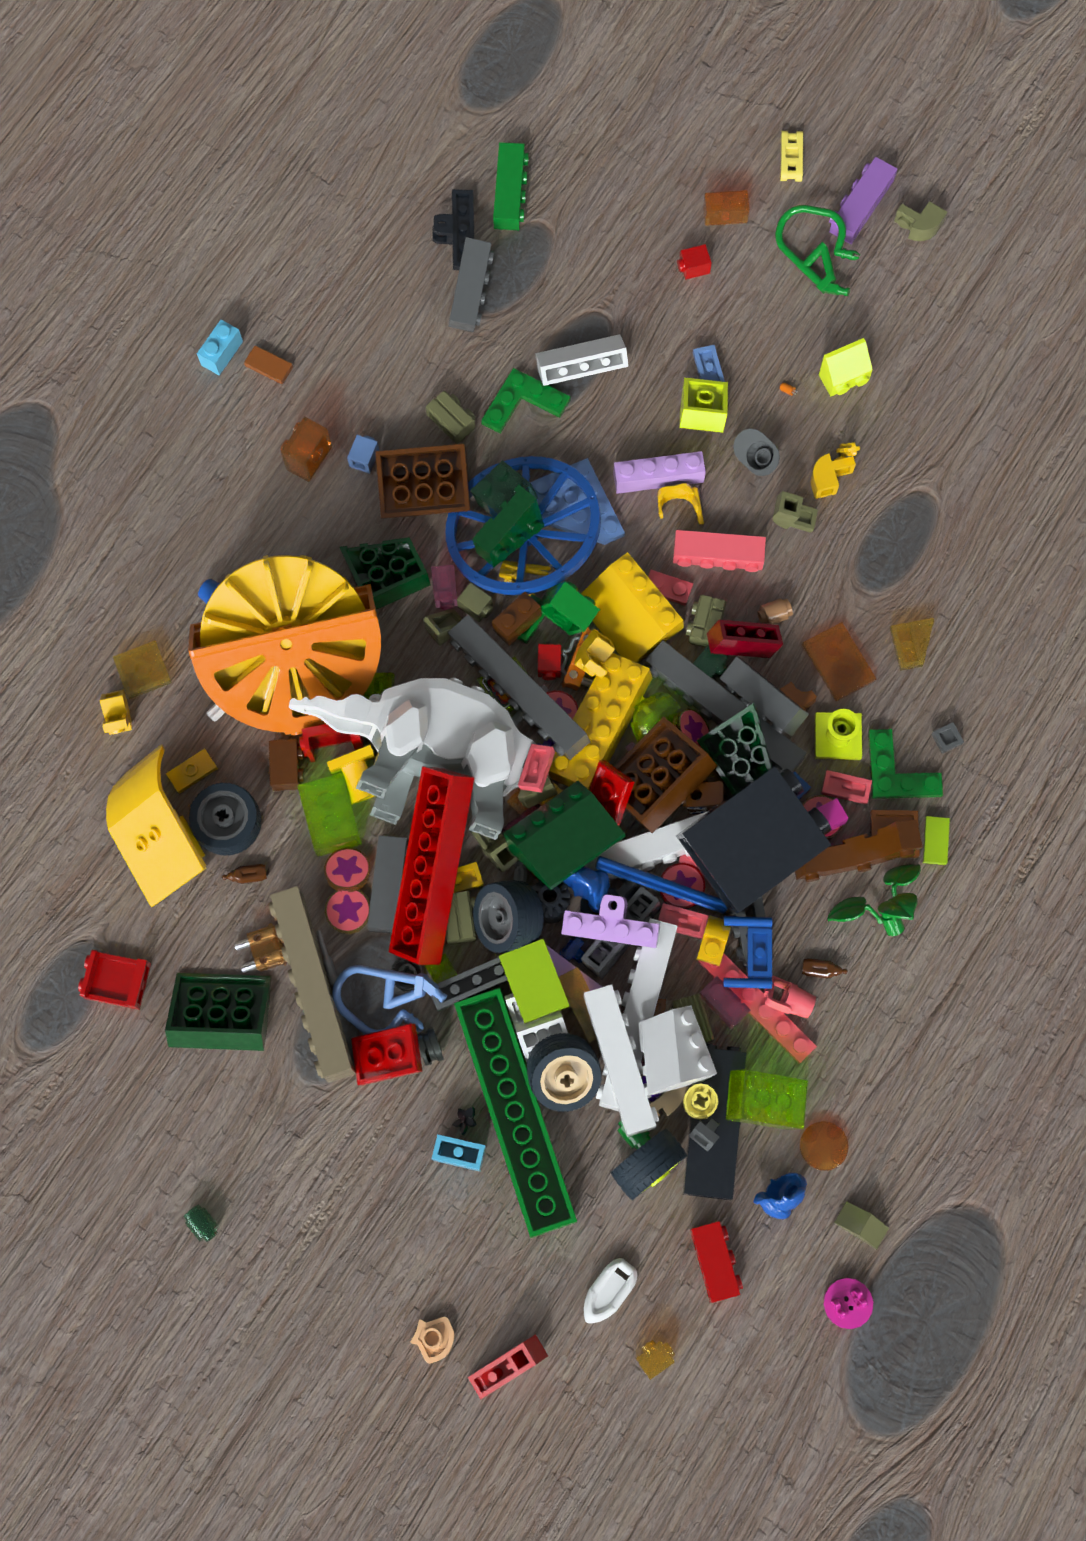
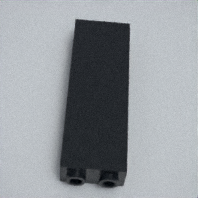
(713, 1172)

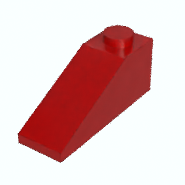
(508, 1366)

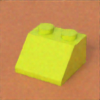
(846, 368)
(704, 405)

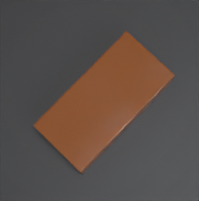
(268, 364)

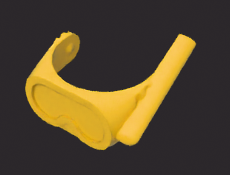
(681, 491)

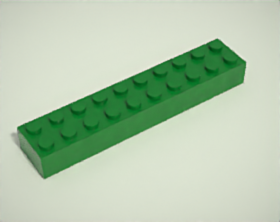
(515, 1113)

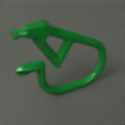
(827, 284)

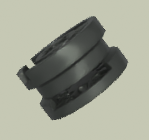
(409, 967)
(429, 1047)

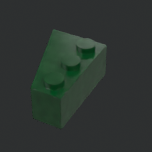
(510, 528)

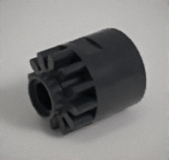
(555, 910)

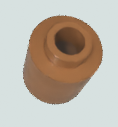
(775, 611)

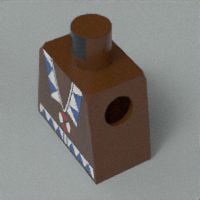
(710, 796)

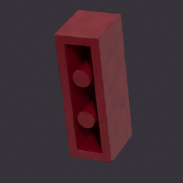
(744, 638)

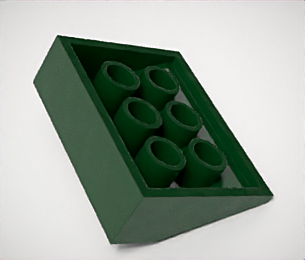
(563, 835)
(219, 1011)

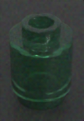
(201, 1223)

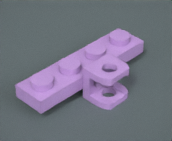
(611, 925)

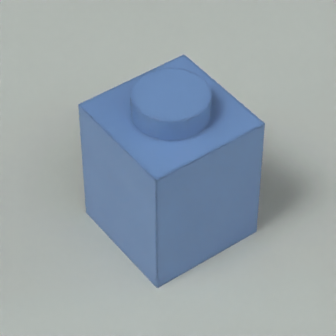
(363, 454)

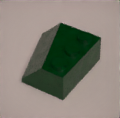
(389, 567)
(738, 748)

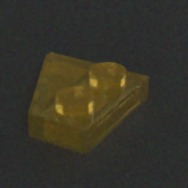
(911, 642)

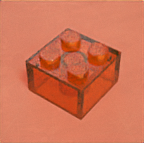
(306, 448)

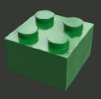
(568, 608)

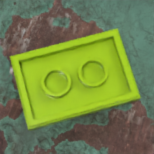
(534, 981)

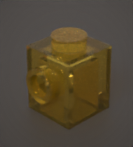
(655, 1358)

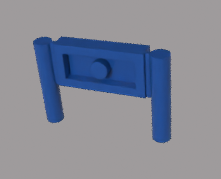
(758, 952)

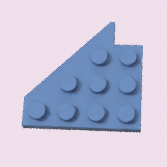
(571, 494)

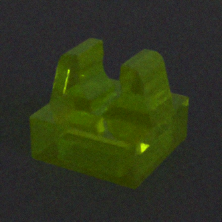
(441, 972)

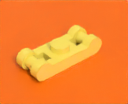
(791, 156)

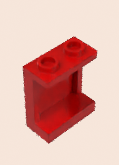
(325, 736)
(114, 979)

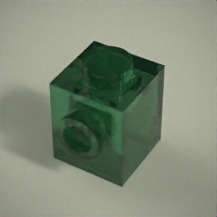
(711, 663)

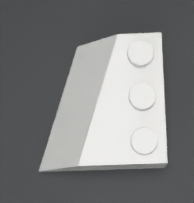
(674, 1051)

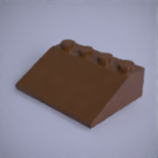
(423, 481)
(665, 772)

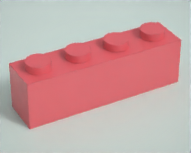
(719, 550)

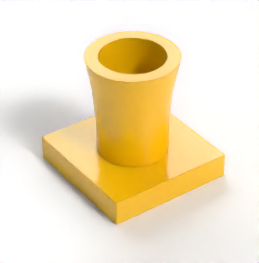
(352, 767)

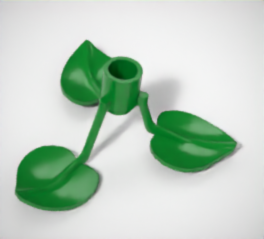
(892, 911)

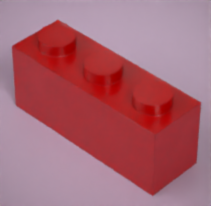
(716, 1261)

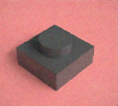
(947, 738)

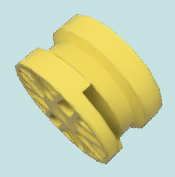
(700, 1101)

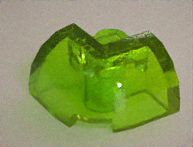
(651, 710)

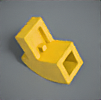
(825, 474)
(594, 653)
(115, 712)
(713, 941)

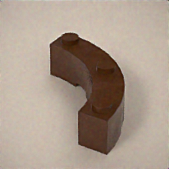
(864, 851)

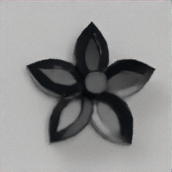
(466, 1119)

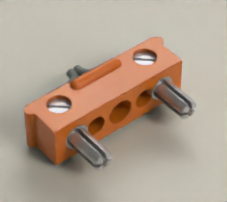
(574, 675)

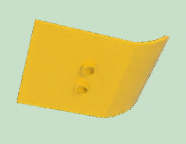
(150, 832)

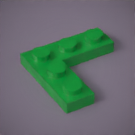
(518, 387)
(901, 785)

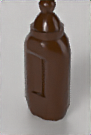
(247, 874)
(821, 968)

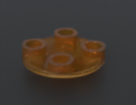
(824, 1146)

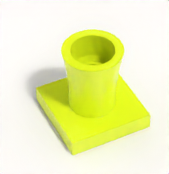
(837, 745)

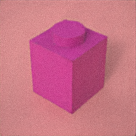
(834, 813)

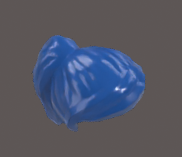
(590, 886)
(782, 1195)

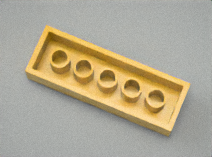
(604, 718)

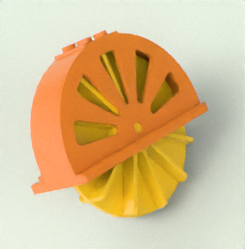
(284, 634)

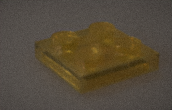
(142, 669)

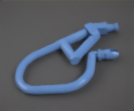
(422, 985)

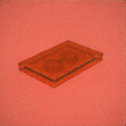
(839, 661)

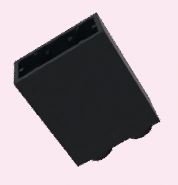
(755, 838)

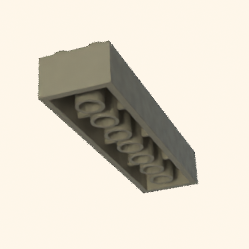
(313, 985)

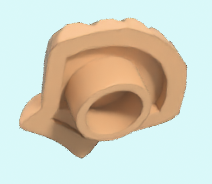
(434, 1339)

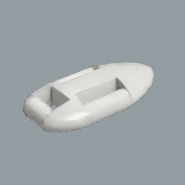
(609, 1291)

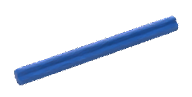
(660, 884)

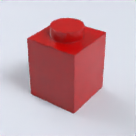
(694, 262)
(549, 661)

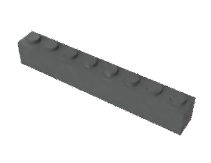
(519, 687)
(715, 701)

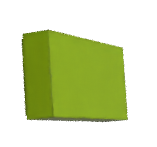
(936, 840)

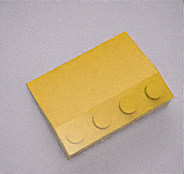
(632, 610)

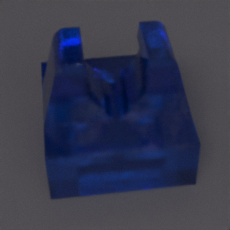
(573, 950)

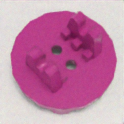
(838, 1309)

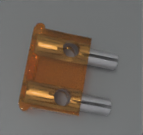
(267, 947)

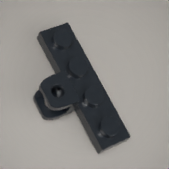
(457, 225)

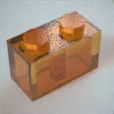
(726, 207)

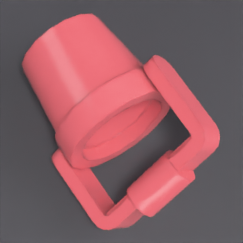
(793, 999)

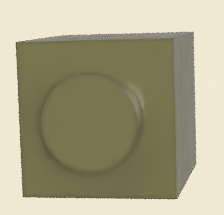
(475, 602)

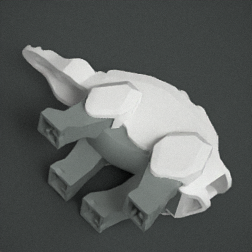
(431, 726)

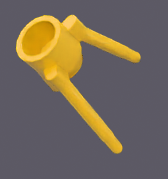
(509, 571)

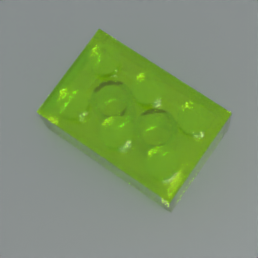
(329, 814)
(766, 1099)

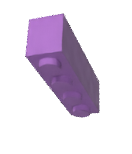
(864, 197)

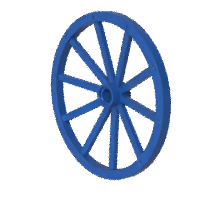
(562, 572)

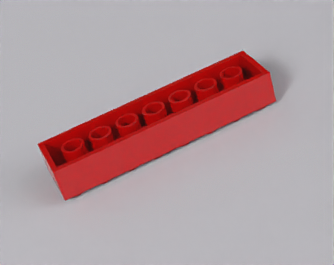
(431, 865)

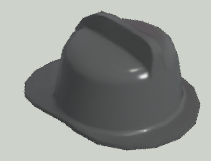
(756, 452)

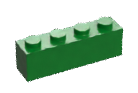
(509, 186)

